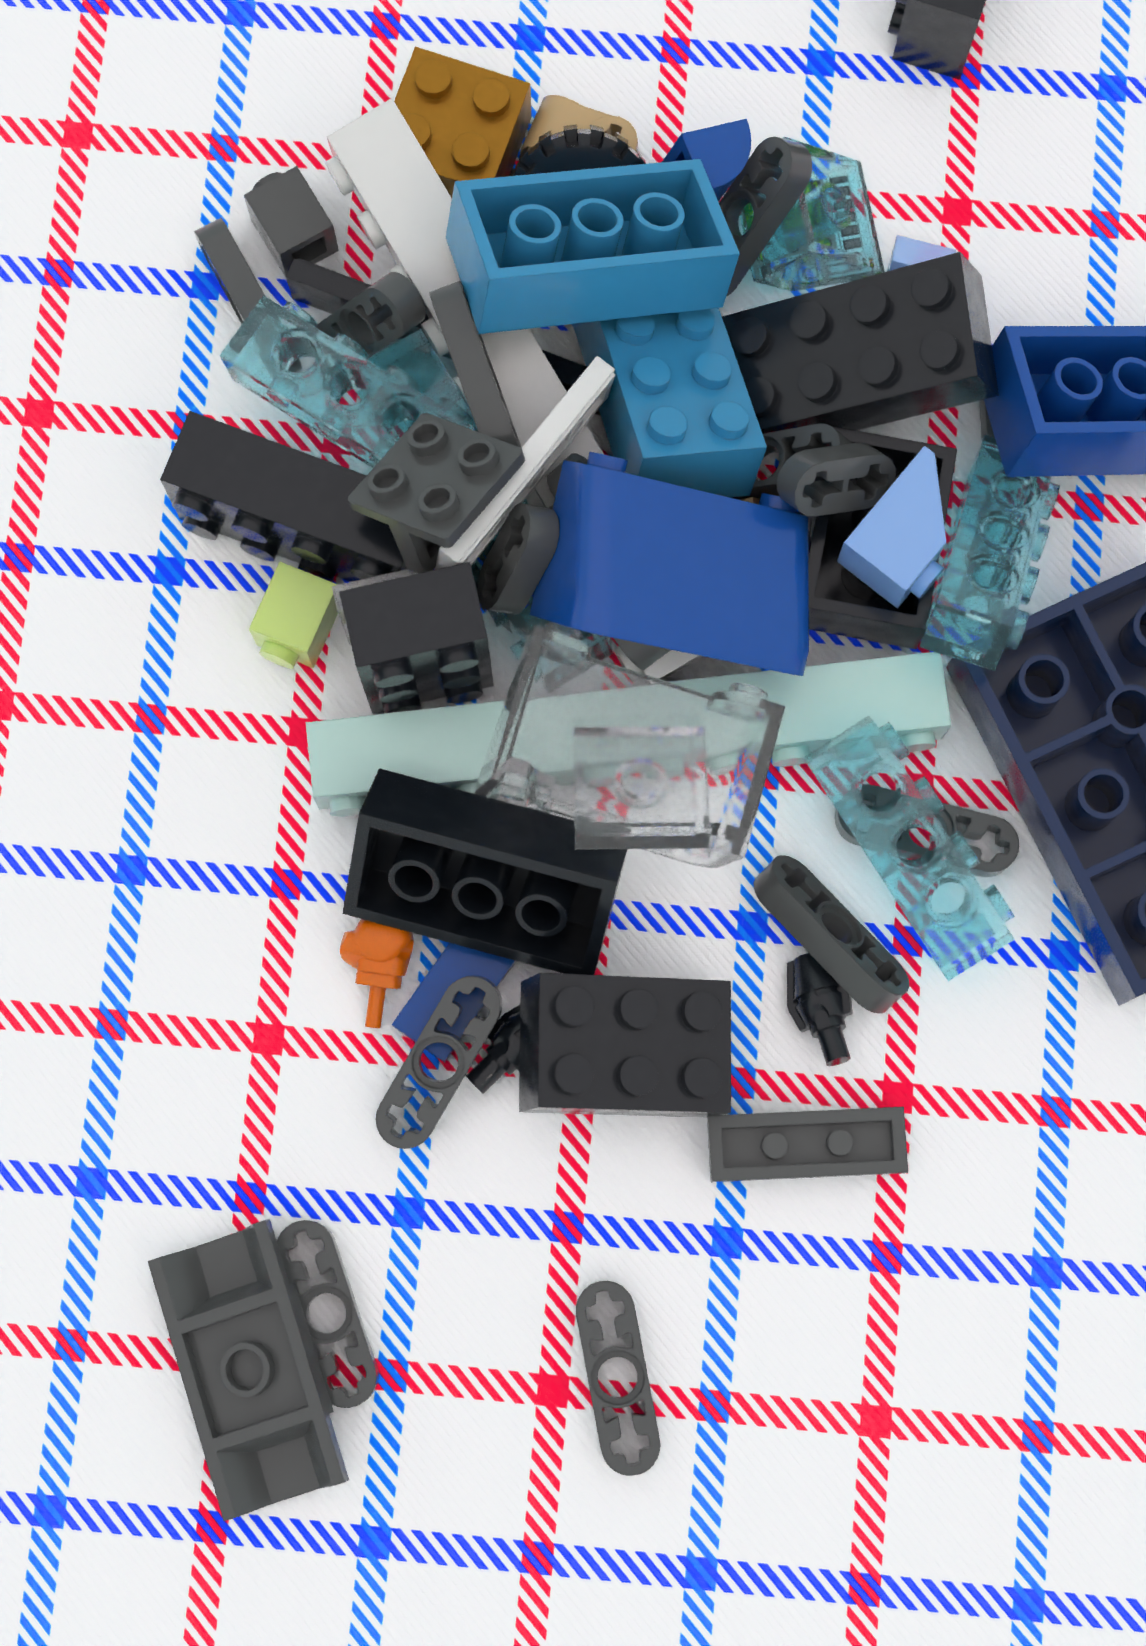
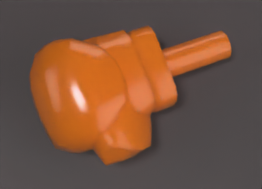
(381, 960)

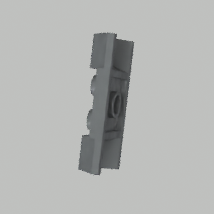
(249, 1370)

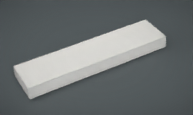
(540, 454)

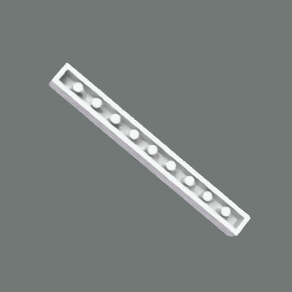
(410, 215)

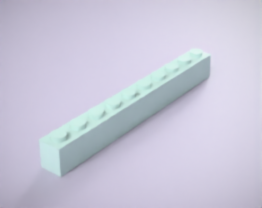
(452, 741)

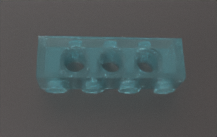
(279, 335)
(989, 561)
(953, 938)

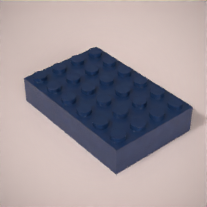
(1072, 750)

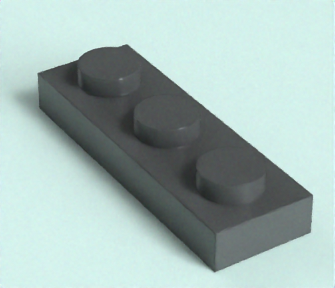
(807, 1144)

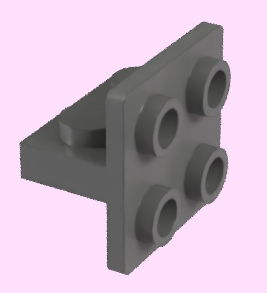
(434, 486)

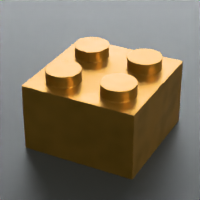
(464, 116)

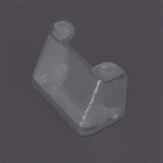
(566, 688)

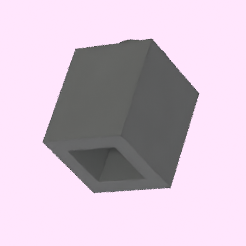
(290, 219)

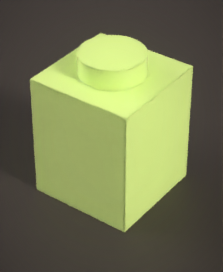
(294, 617)

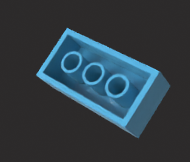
(590, 245)
(677, 400)

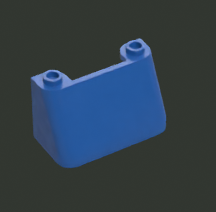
(678, 568)

